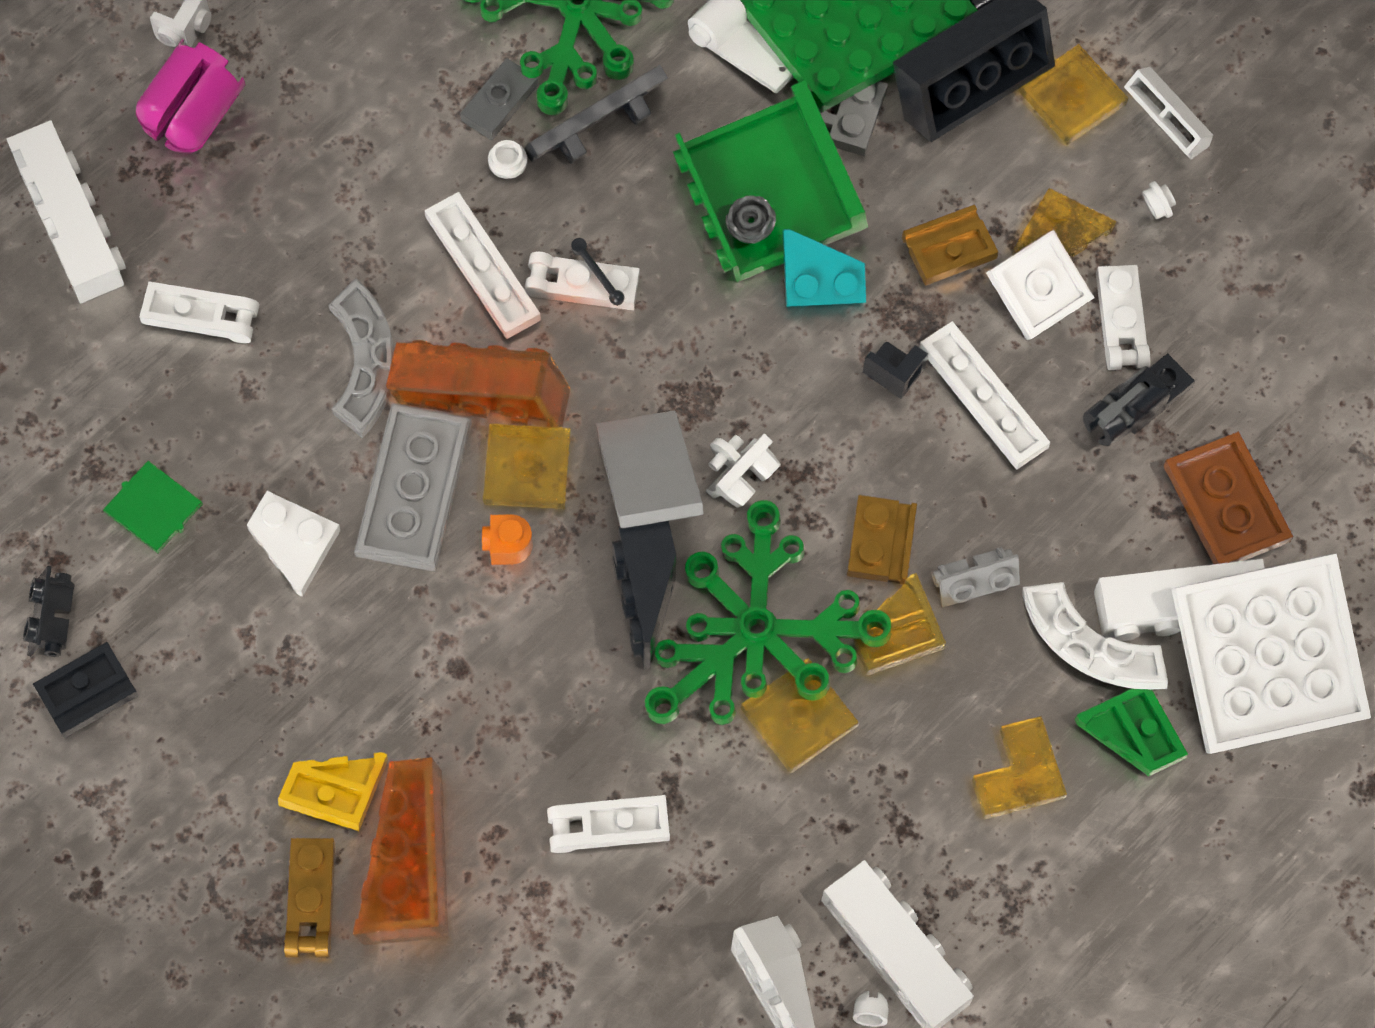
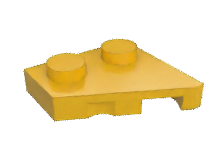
(333, 788)

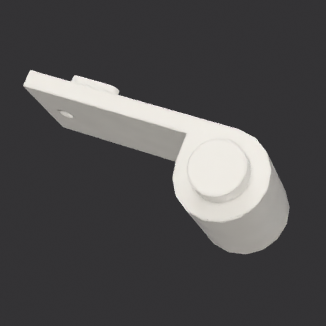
(725, 31)

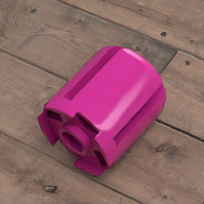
(188, 98)

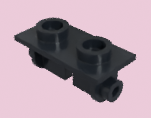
(49, 597)

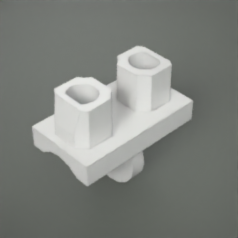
(754, 456)

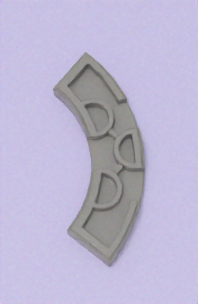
(373, 355)

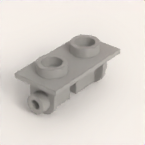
(992, 573)

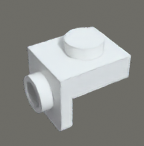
(188, 23)

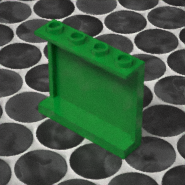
(787, 161)

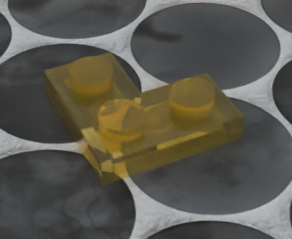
(1029, 780)

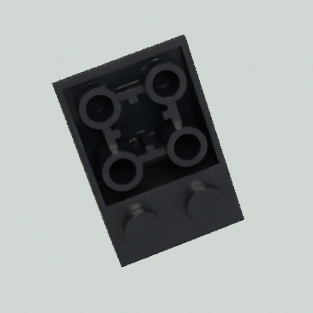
(648, 565)

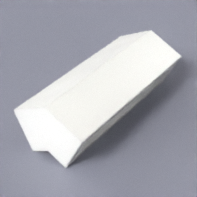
(1174, 107)

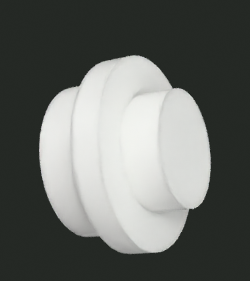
(507, 159)
(1159, 200)

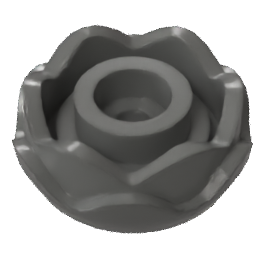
(748, 208)

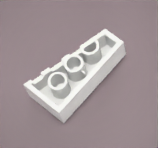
(67, 211)

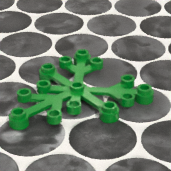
(564, 54)
(720, 658)

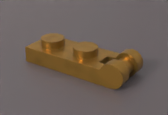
(310, 896)

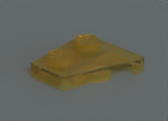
(1072, 222)
(913, 630)

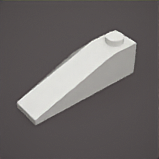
(774, 970)

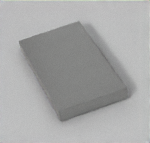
(649, 469)
(413, 487)

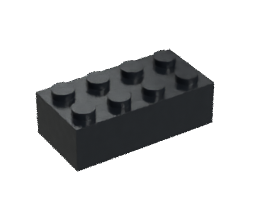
(973, 65)

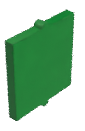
(153, 507)

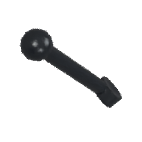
(579, 247)

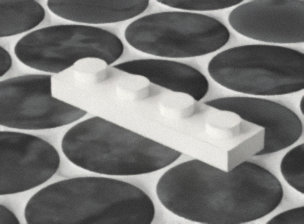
(482, 265)
(984, 395)

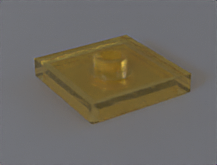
(1074, 95)
(527, 466)
(797, 726)

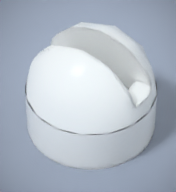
(871, 1010)

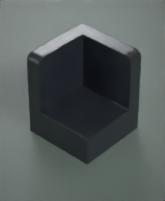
(895, 368)

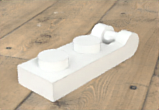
(578, 282)
(198, 311)
(1122, 316)
(609, 823)

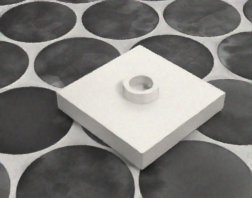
(1040, 285)

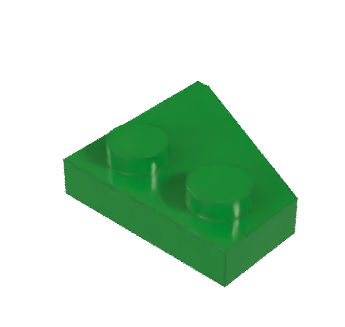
(1135, 730)

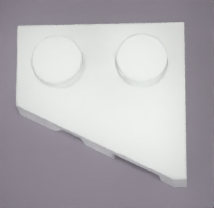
(292, 538)

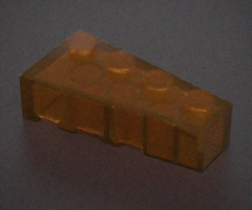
(480, 381)
(407, 865)

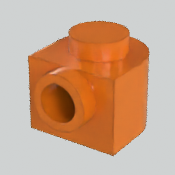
(507, 539)

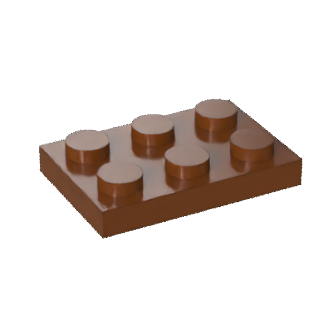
(1228, 500)

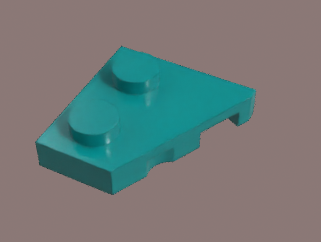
(820, 274)

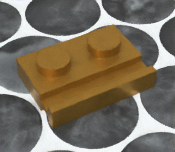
(949, 245)
(881, 539)

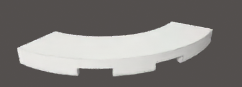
(1085, 649)

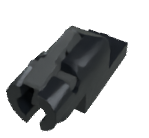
(1138, 400)

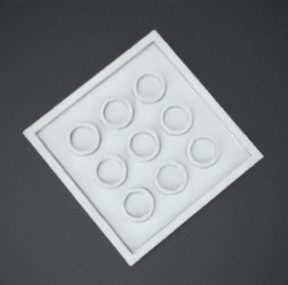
(1271, 653)

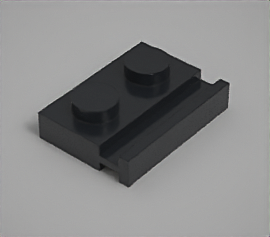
(85, 689)

